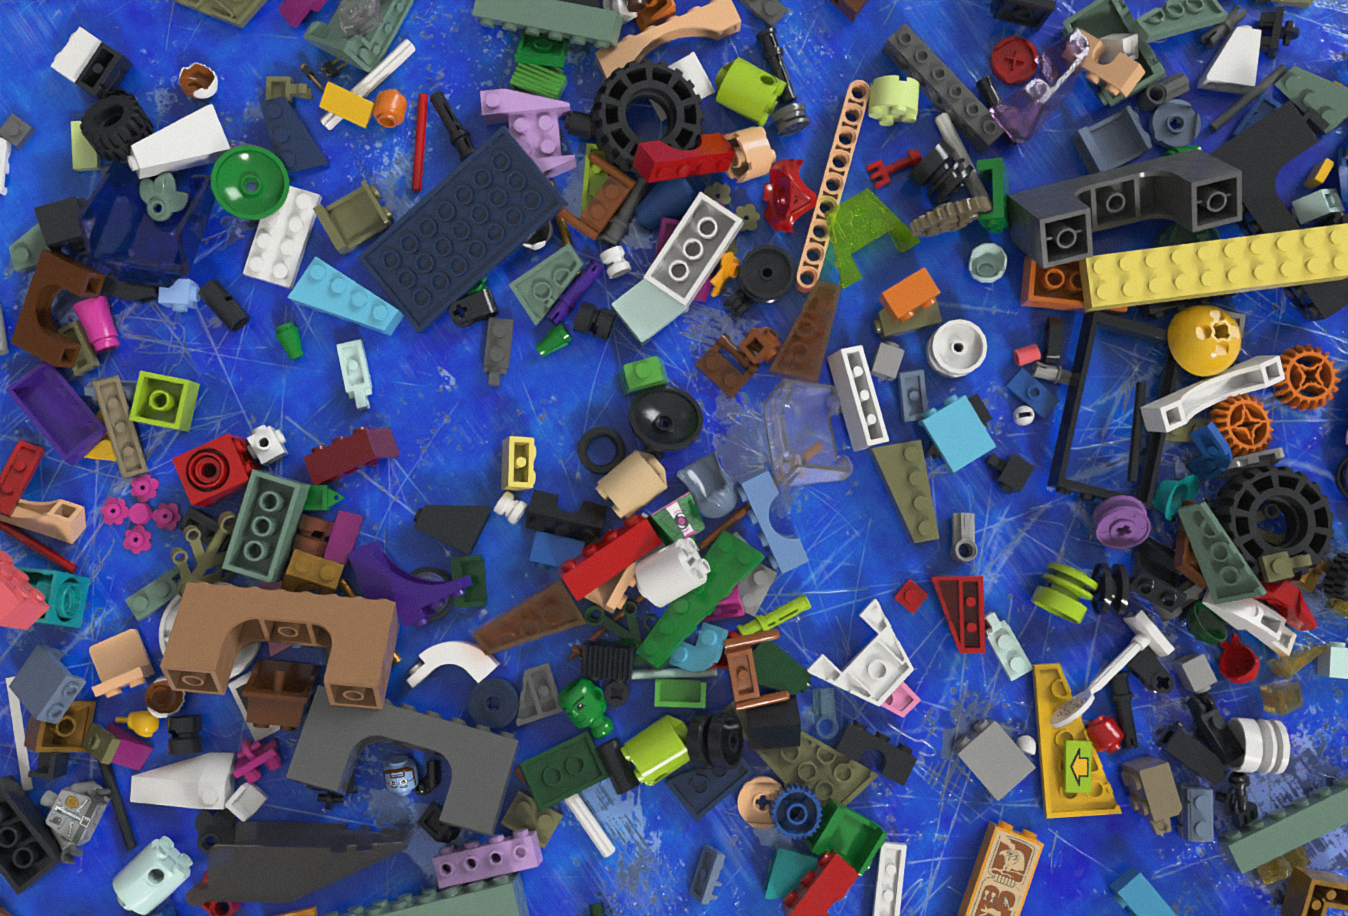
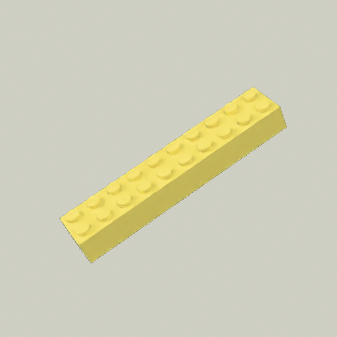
(1215, 267)

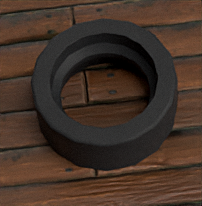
(596, 432)

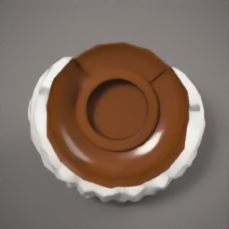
(198, 81)
(162, 700)

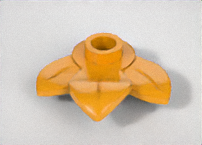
(728, 269)

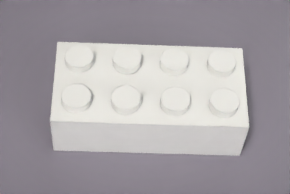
(694, 249)

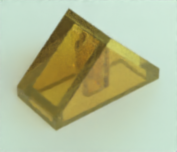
(1282, 697)

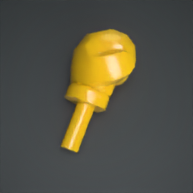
(141, 722)

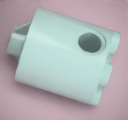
(151, 876)

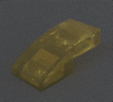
(1280, 867)

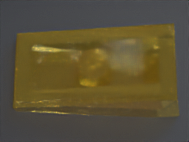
(1289, 665)

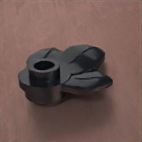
(218, 825)

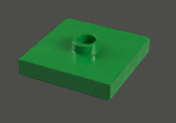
(542, 50)

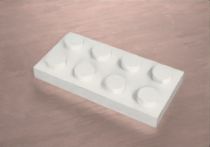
(283, 240)

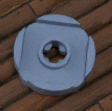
(1162, 132)

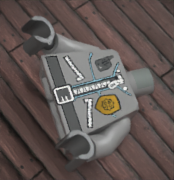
(75, 815)

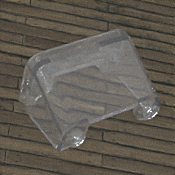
(802, 434)

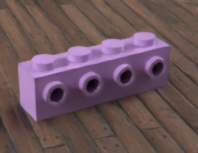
(487, 858)

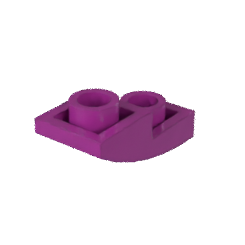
(296, 10)

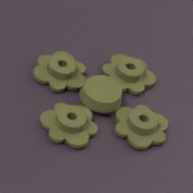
(742, 212)

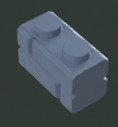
(1196, 813)

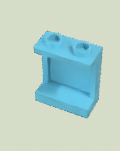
(956, 432)

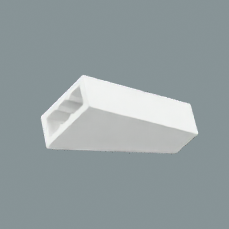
(182, 145)

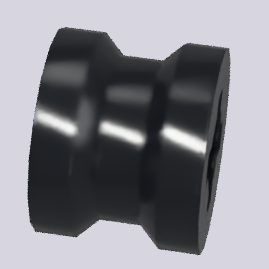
(737, 304)
(619, 690)

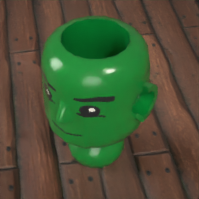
(585, 706)

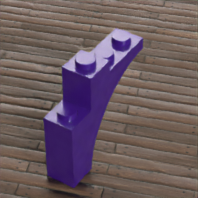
(387, 580)

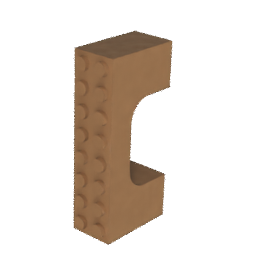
(225, 619)

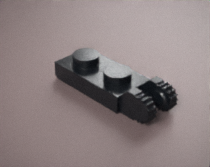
(1215, 728)

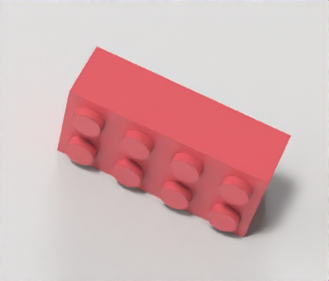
(19, 601)

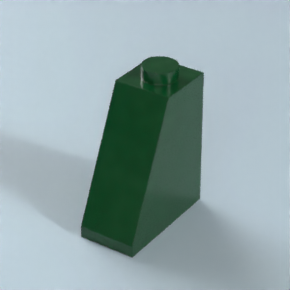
(778, 669)

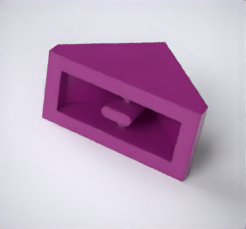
(131, 751)

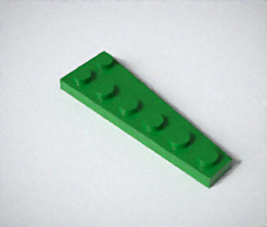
(729, 564)

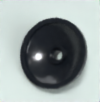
(669, 408)

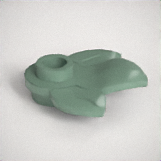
(162, 192)

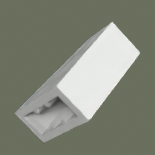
(1235, 63)

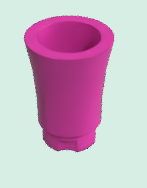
(97, 323)

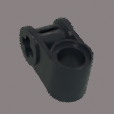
(475, 308)
(1147, 668)

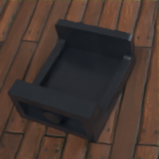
(1154, 575)

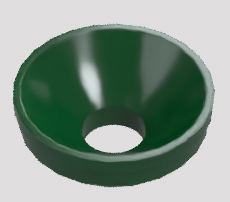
(1205, 624)

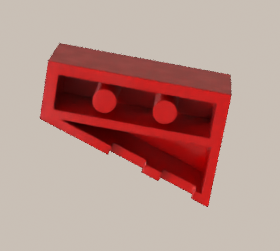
(821, 887)

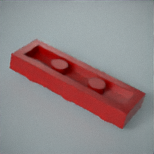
(18, 474)

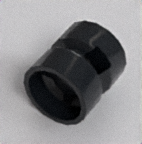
(594, 321)
(185, 734)

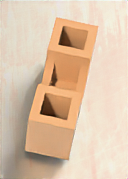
(1118, 76)

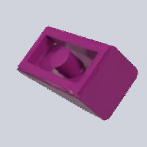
(343, 537)

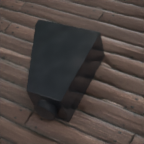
(454, 524)

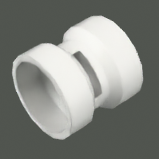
(615, 262)
(512, 508)

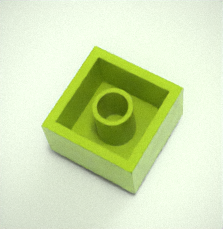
(164, 401)

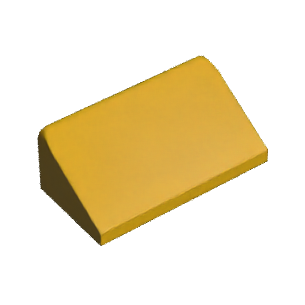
(346, 105)

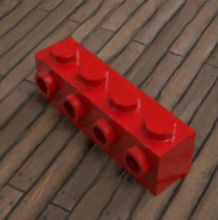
(608, 557)

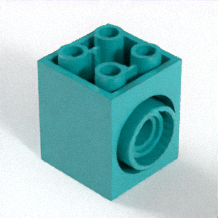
(63, 593)

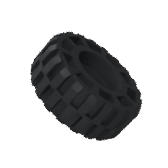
(650, 82)
(1301, 503)

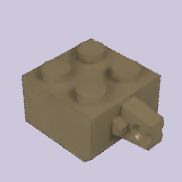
(1152, 791)

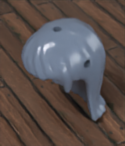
(709, 486)

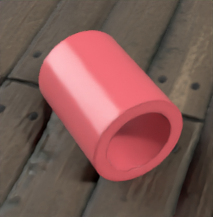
(1026, 355)

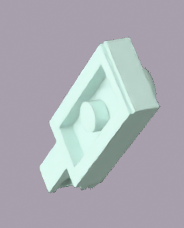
(355, 372)
(1006, 647)

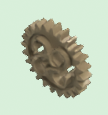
(949, 217)

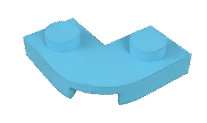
(705, 653)

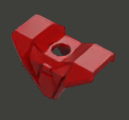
(1288, 603)

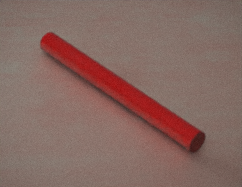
(420, 142)
(38, 547)

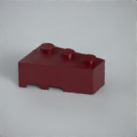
(350, 454)

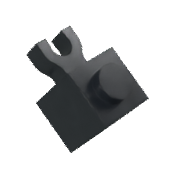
(1011, 472)

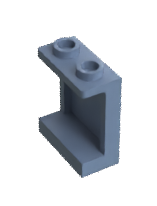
(1112, 141)
(46, 685)

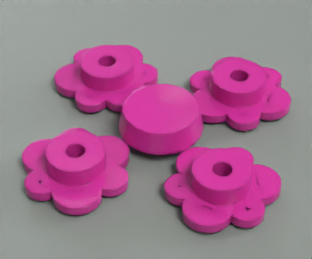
(141, 513)

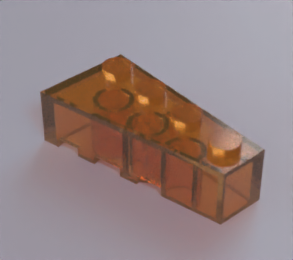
(807, 343)
(536, 616)

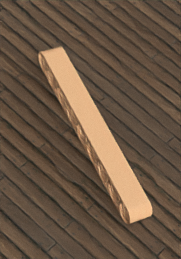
(835, 175)

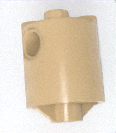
(633, 483)

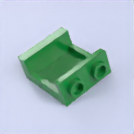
(995, 171)
(849, 834)

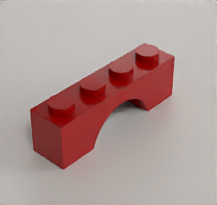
(661, 162)

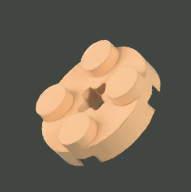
(747, 796)

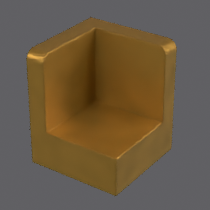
(1310, 579)

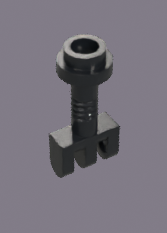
(1246, 810)

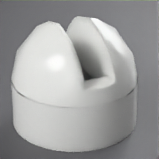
(1024, 420)
(1026, 744)

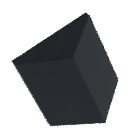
(774, 725)

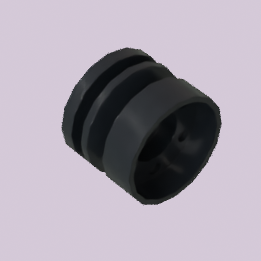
(940, 173)

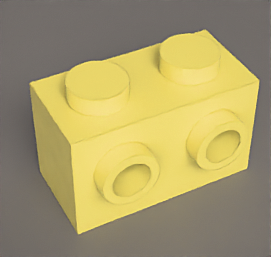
(518, 463)

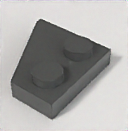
(538, 694)

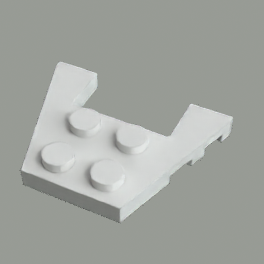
(876, 668)

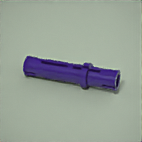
(574, 293)

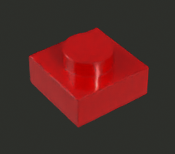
(910, 596)

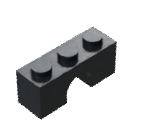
(582, 525)
(896, 760)

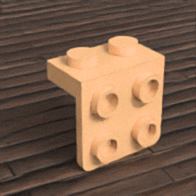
(612, 592)
(120, 663)

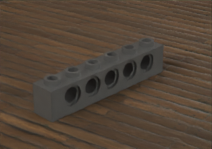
(943, 88)

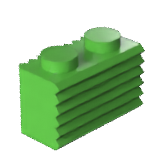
(539, 80)

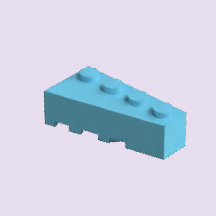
(341, 297)

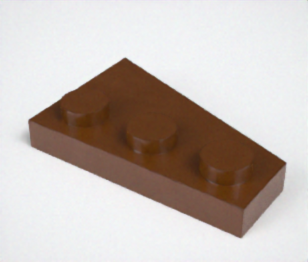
(1184, 557)

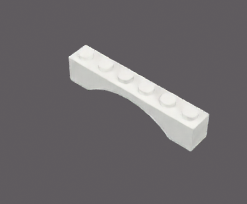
(1183, 404)

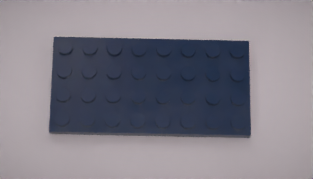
(462, 229)

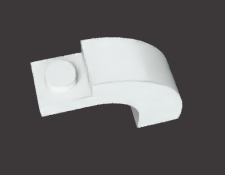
(453, 652)

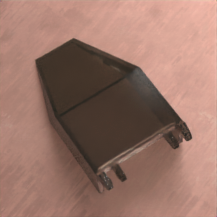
(291, 859)

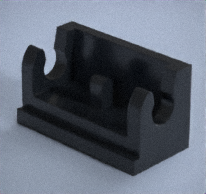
(206, 524)

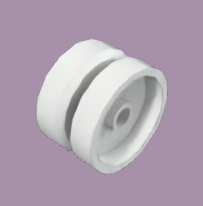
(956, 335)

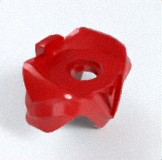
(786, 195)

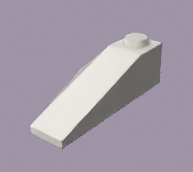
(190, 783)

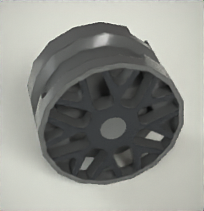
(791, 119)

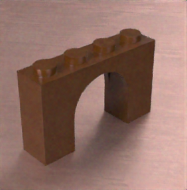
(35, 325)

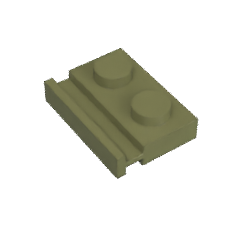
(525, 814)

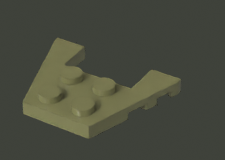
(230, 11)

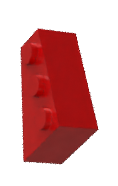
(964, 610)

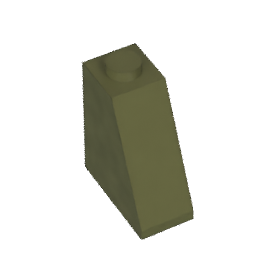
(921, 320)

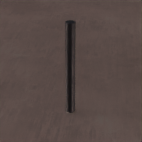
(1136, 433)
(118, 806)

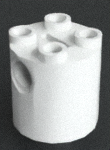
(671, 572)

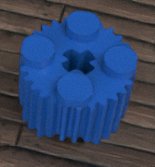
(795, 825)

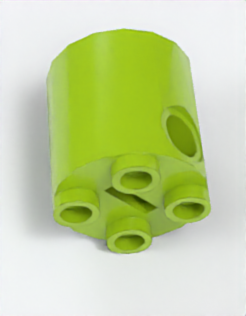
(748, 90)
(658, 750)

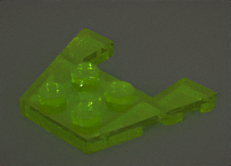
(858, 224)

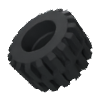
(115, 126)

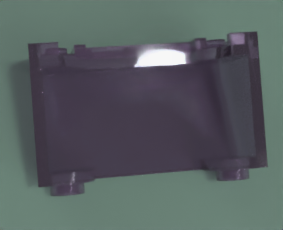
(1033, 105)

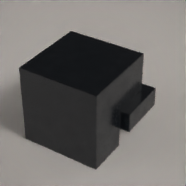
(60, 225)

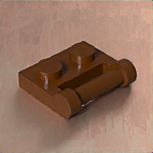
(721, 371)

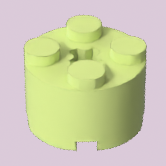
(893, 100)

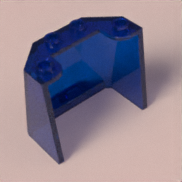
(131, 242)

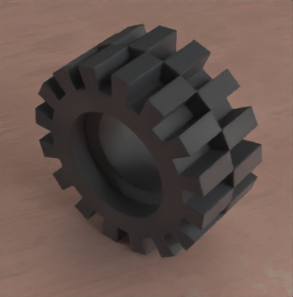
(1337, 578)

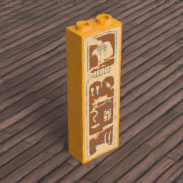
(1001, 872)

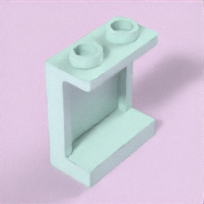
(646, 310)

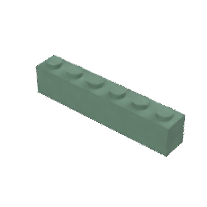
(552, 18)
(1287, 828)

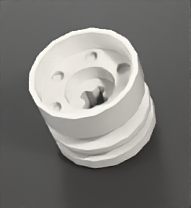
(1264, 744)

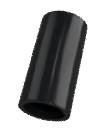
(224, 305)
(617, 767)

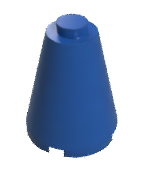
(666, 200)

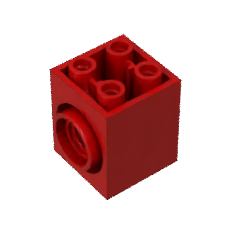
(216, 470)

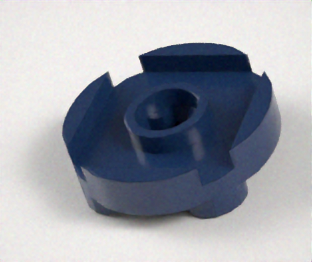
(508, 702)

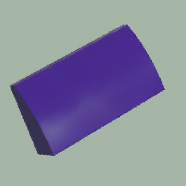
(58, 412)

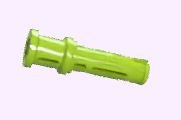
(775, 617)

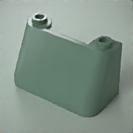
(1111, 17)
(365, 50)

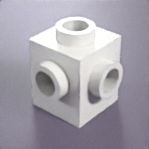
(275, 448)

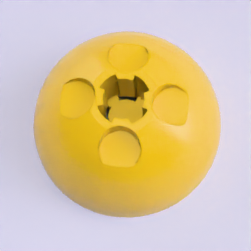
(1204, 339)

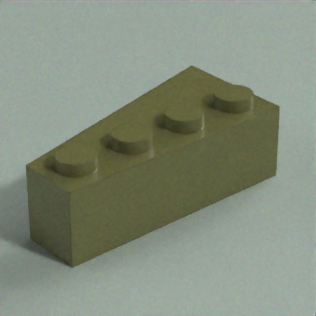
(907, 487)

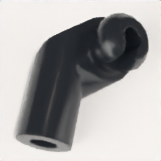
(430, 780)

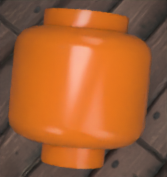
(389, 108)

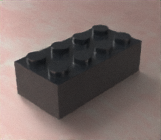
(26, 841)

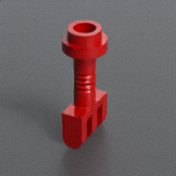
(913, 158)

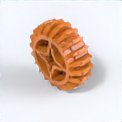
(1318, 378)
(1243, 412)

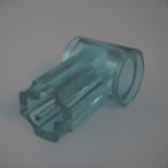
(824, 709)

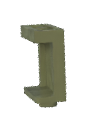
(354, 218)

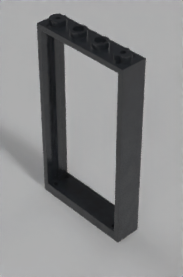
(1156, 440)

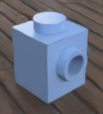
(180, 295)

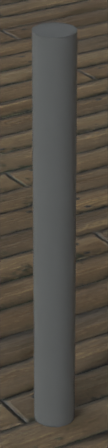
(1248, 98)

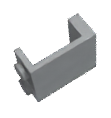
(993, 758)

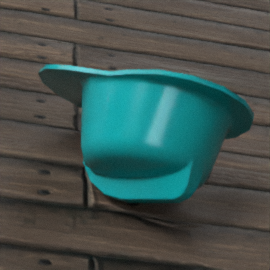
(1171, 493)

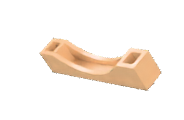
(710, 21)
(54, 518)

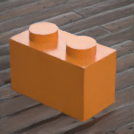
(908, 295)

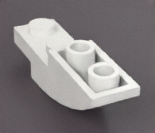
(1256, 619)

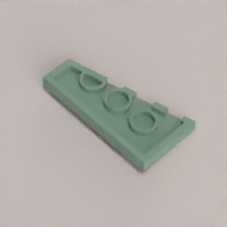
(1178, 18)
(1220, 561)

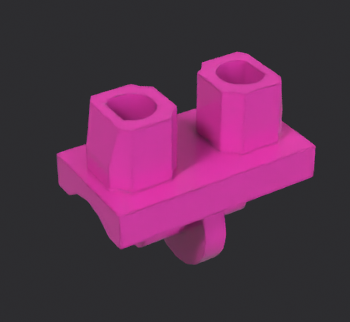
(254, 755)

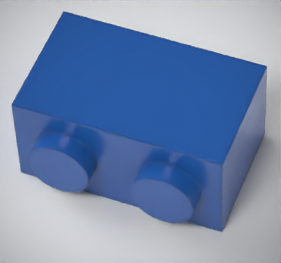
(554, 550)

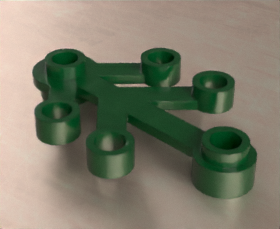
(629, 636)

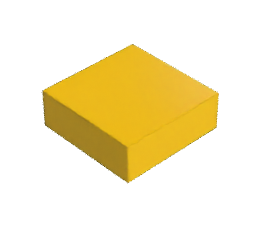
(1318, 173)

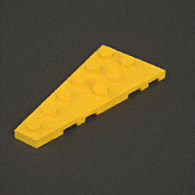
(1050, 693)

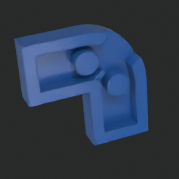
(1215, 451)

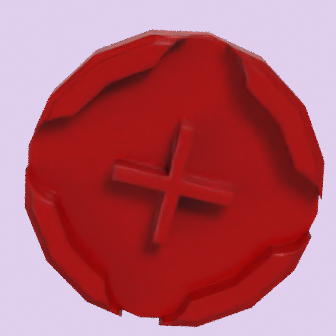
(1013, 60)

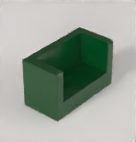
(474, 567)

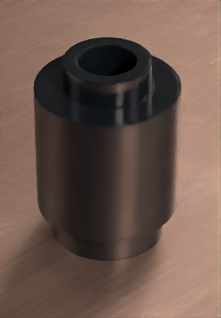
(579, 125)

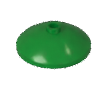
(245, 166)

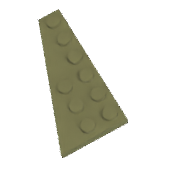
(814, 765)

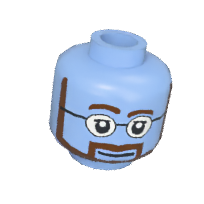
(400, 775)

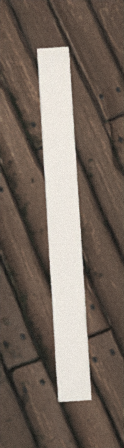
(19, 737)

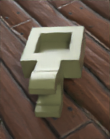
(284, 86)
(1280, 566)

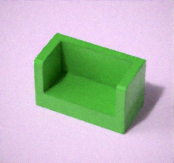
(680, 693)

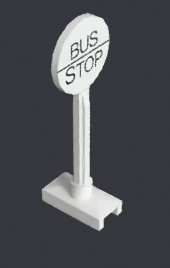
(1146, 636)

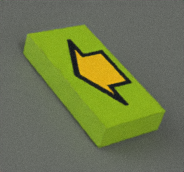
(1077, 766)

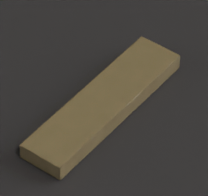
(119, 427)

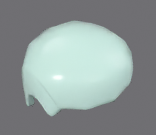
(987, 262)

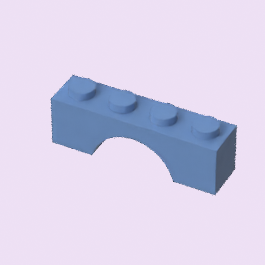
(759, 492)

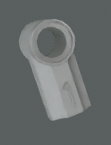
(963, 533)

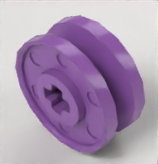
(1121, 522)

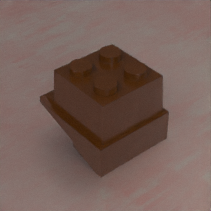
(280, 693)

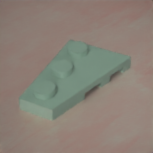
(545, 282)

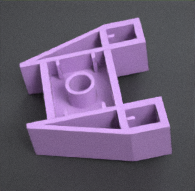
(533, 124)

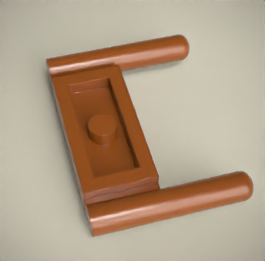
(604, 202)
(743, 672)

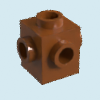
(760, 344)

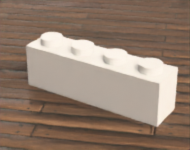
(857, 398)

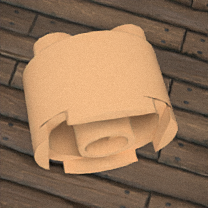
(752, 154)

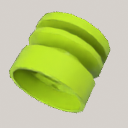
(1064, 592)

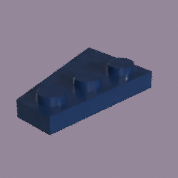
(289, 137)
(704, 789)

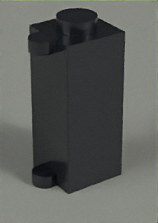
(1192, 754)

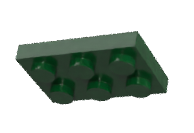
(563, 771)

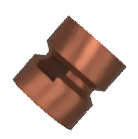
(312, 544)

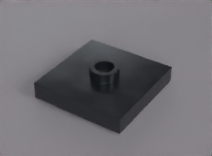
(1025, 12)

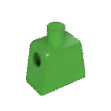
(642, 375)

